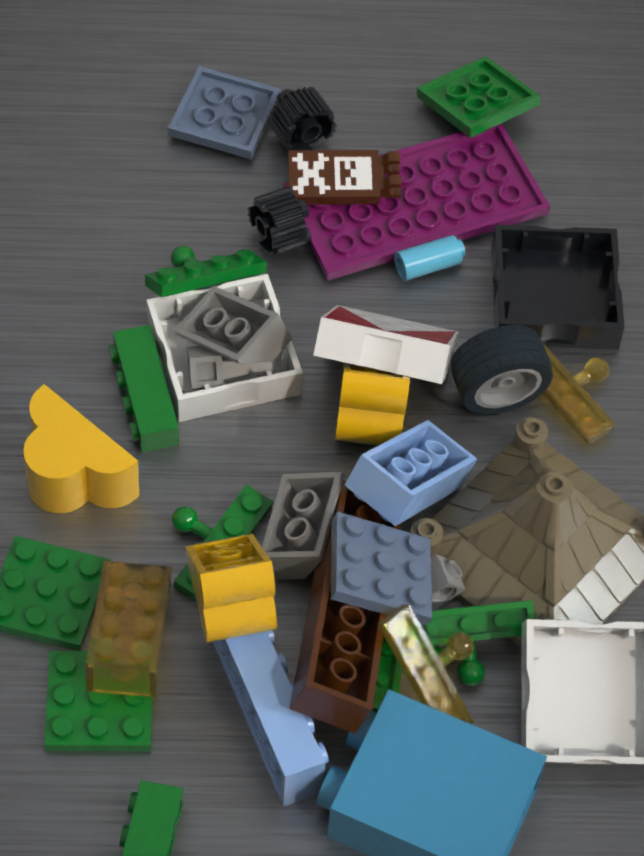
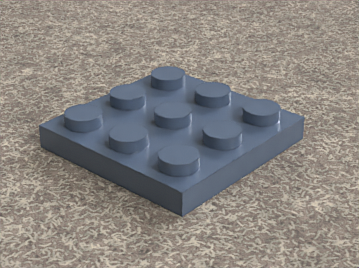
(224, 112)
(380, 567)

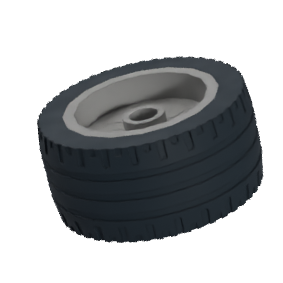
(501, 369)

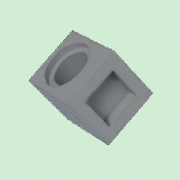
(204, 367)
(445, 580)

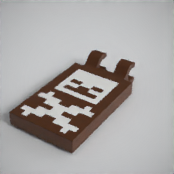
(343, 176)

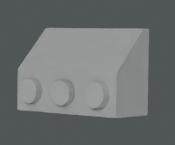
(235, 328)
(301, 522)

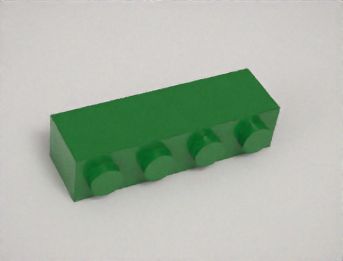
(145, 389)
(153, 820)

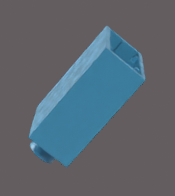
(429, 785)

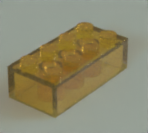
(129, 629)

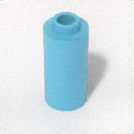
(429, 257)

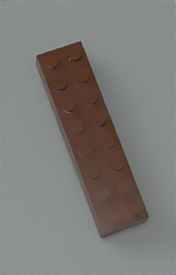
(338, 644)

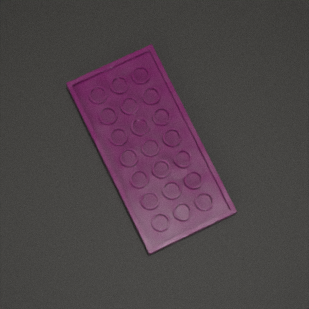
(446, 190)

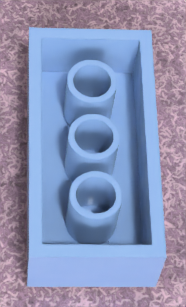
(410, 472)

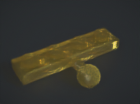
(575, 403)
(423, 665)

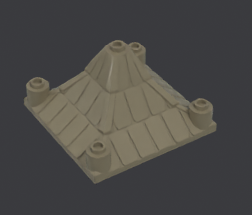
(540, 534)

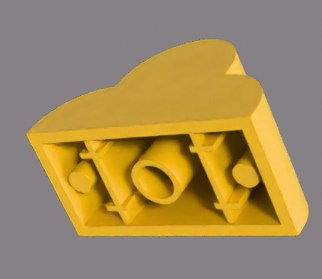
(371, 405)
(74, 460)
(232, 587)

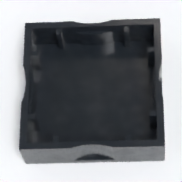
(559, 284)

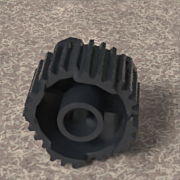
(301, 119)
(280, 221)

